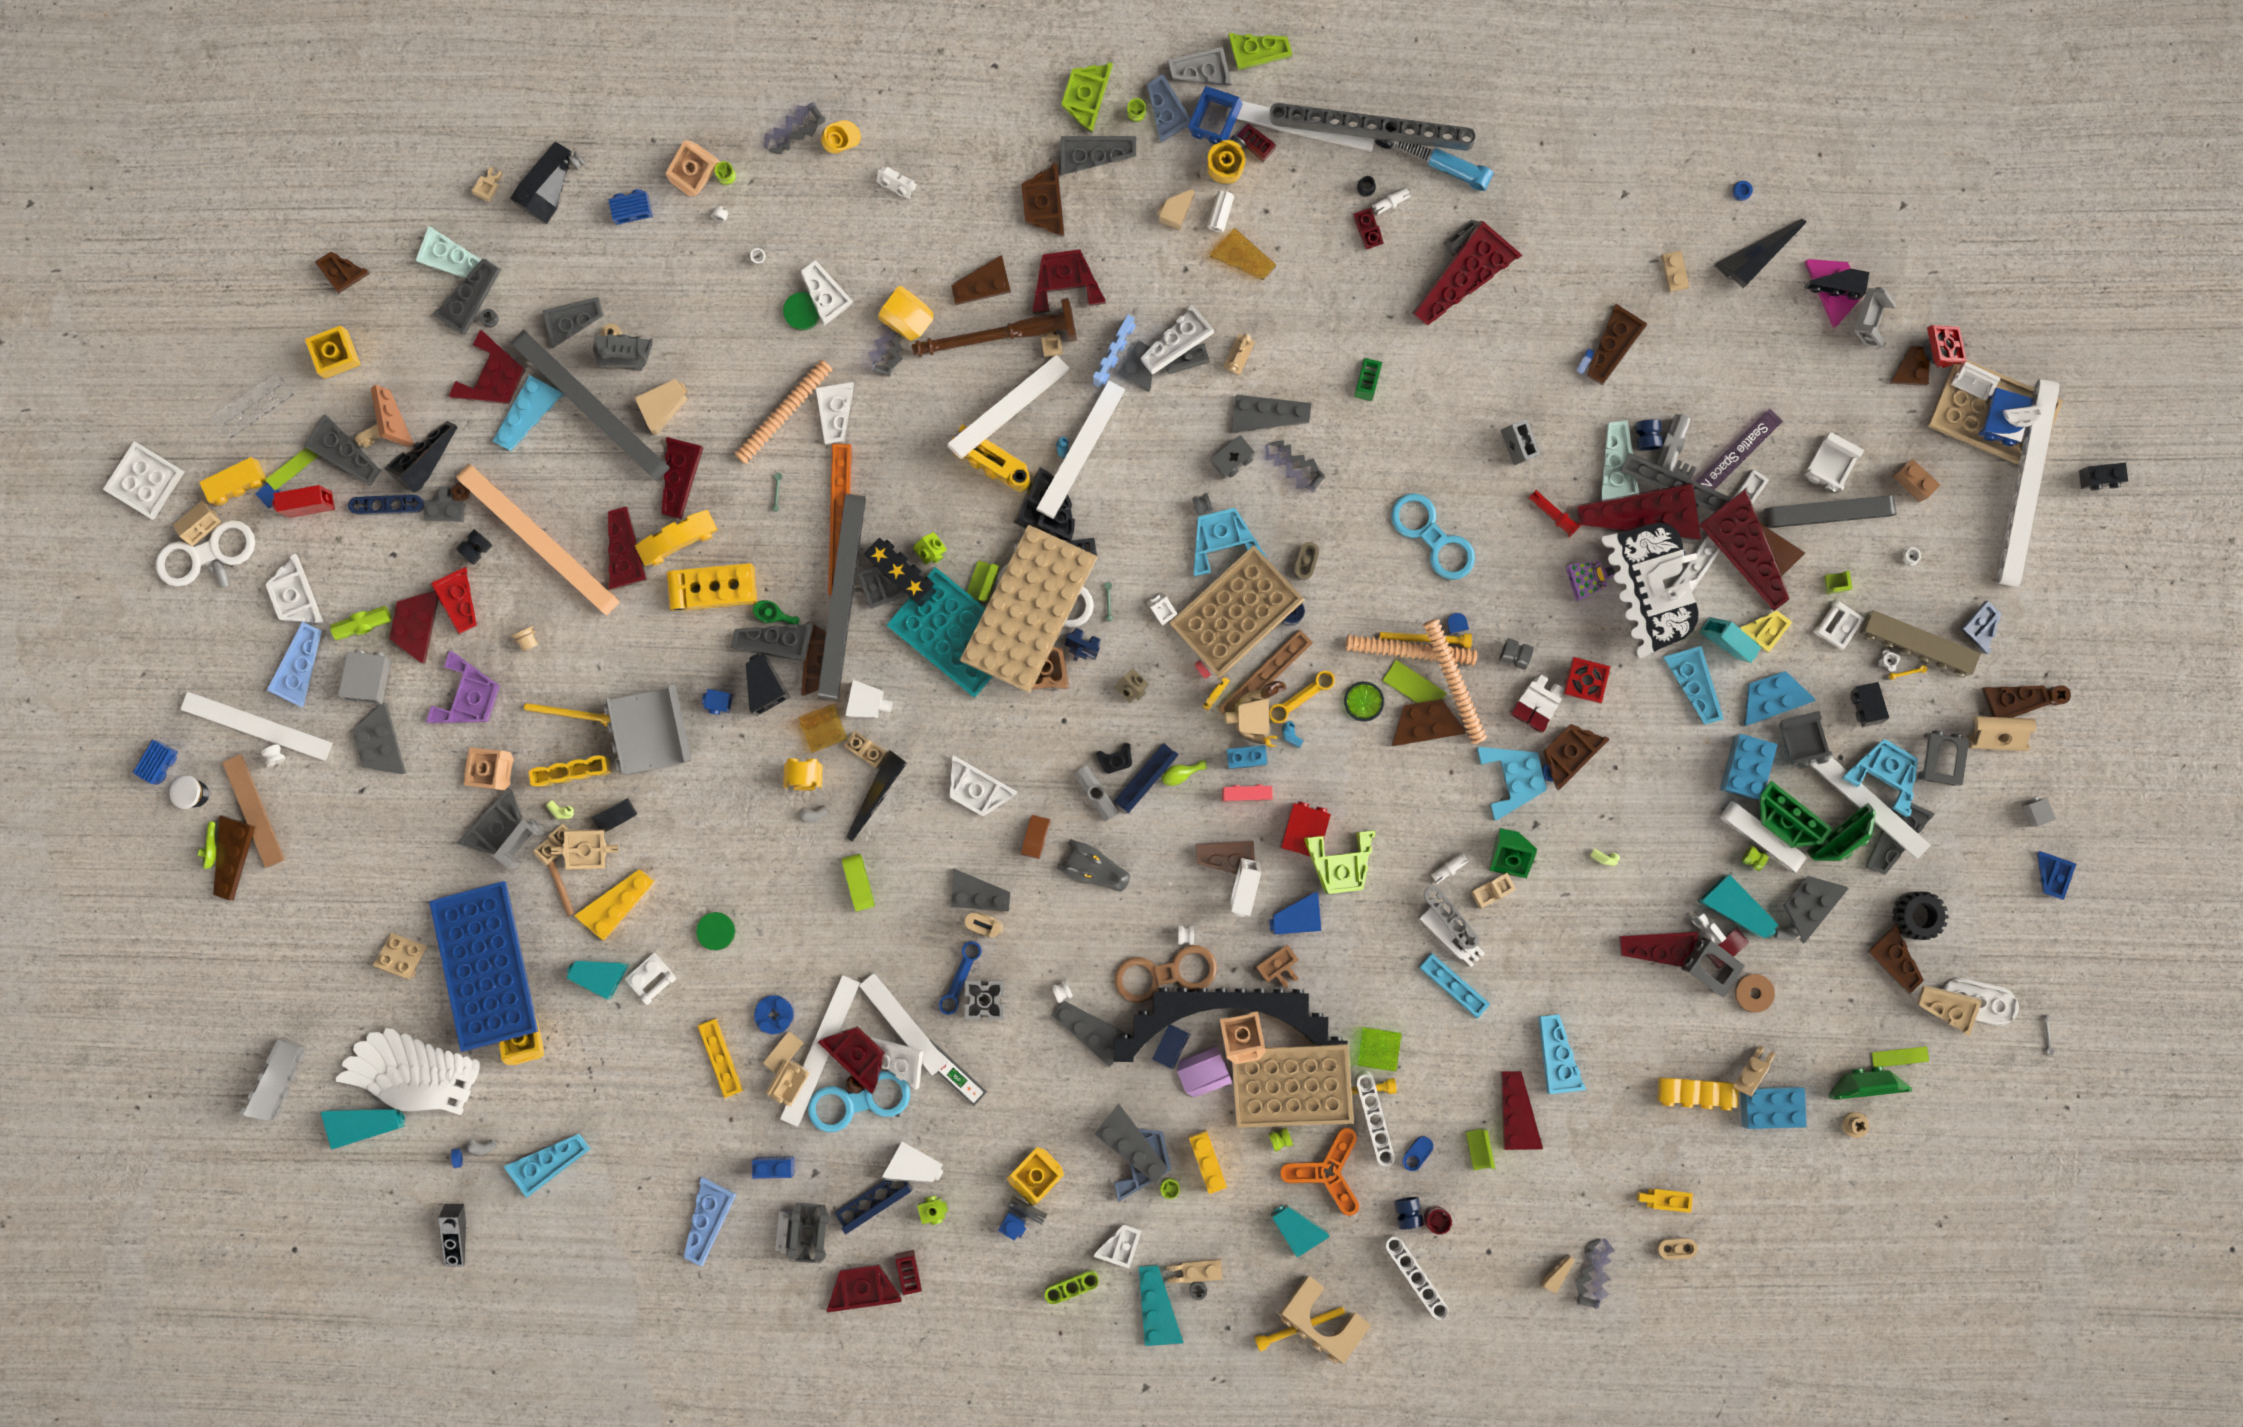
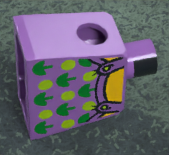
(1588, 578)

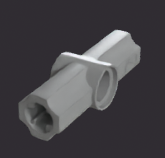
(1673, 441)
(1103, 803)

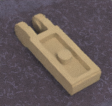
(1753, 1072)
(1196, 1271)

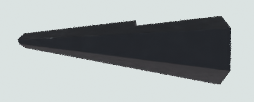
(1751, 260)
(887, 774)

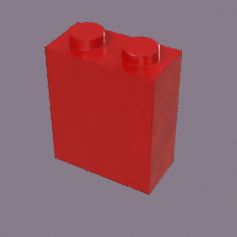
(303, 501)
(1304, 823)

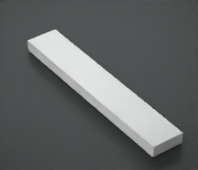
(902, 1023)

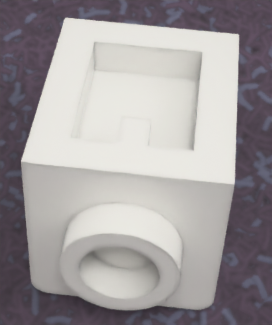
(1161, 608)

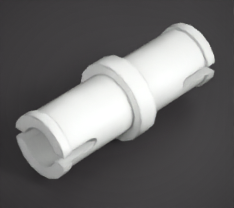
(1391, 201)
(1449, 868)

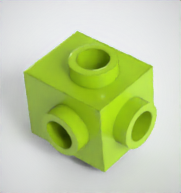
(930, 549)
(925, 1210)

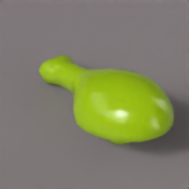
(1179, 773)
(209, 850)

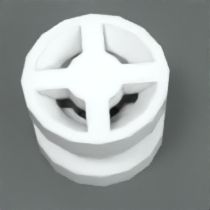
(272, 755)
(1185, 935)
(1062, 991)

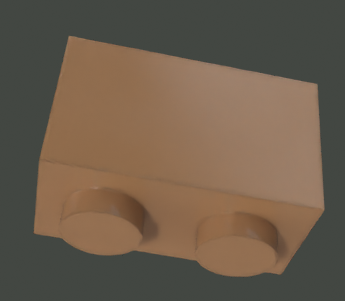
(1916, 480)

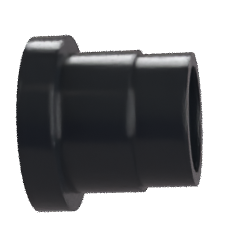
(1366, 192)

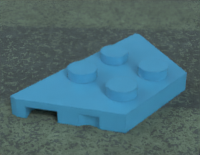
(1774, 696)

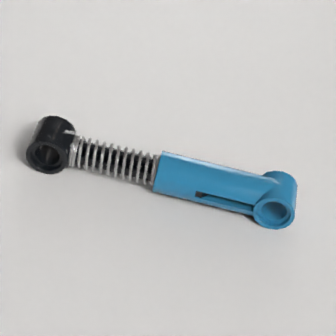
(1476, 175)

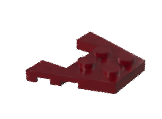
(1065, 272)
(498, 378)

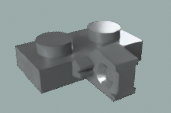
(444, 508)

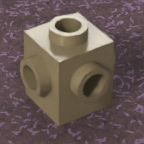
(1131, 686)

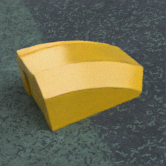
(906, 314)
(522, 1048)
(1036, 1175)

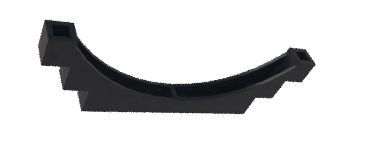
(1173, 1006)

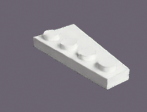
(1183, 336)

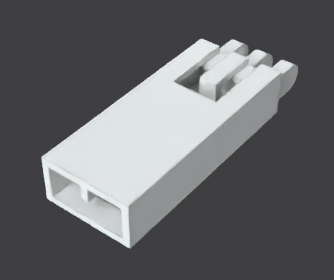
(1439, 929)

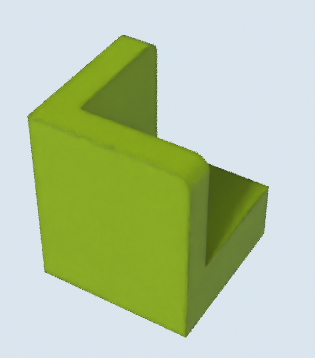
(1838, 582)

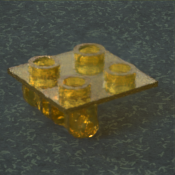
(822, 728)

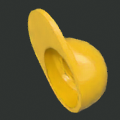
(840, 136)

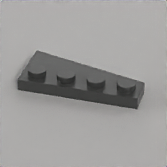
(1092, 151)
(781, 641)
(1125, 1138)

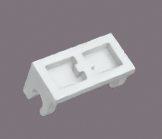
(1975, 380)

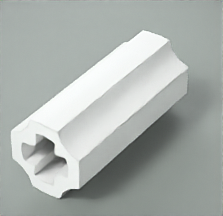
(1220, 211)

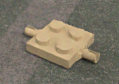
(584, 849)

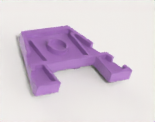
(473, 698)

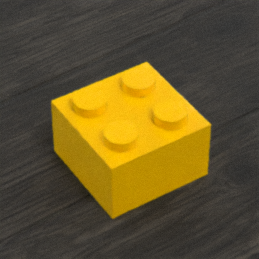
(332, 352)

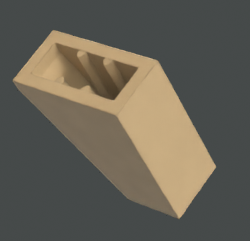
(661, 404)

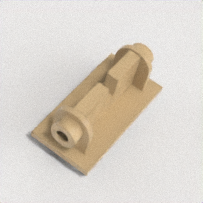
(1239, 353)

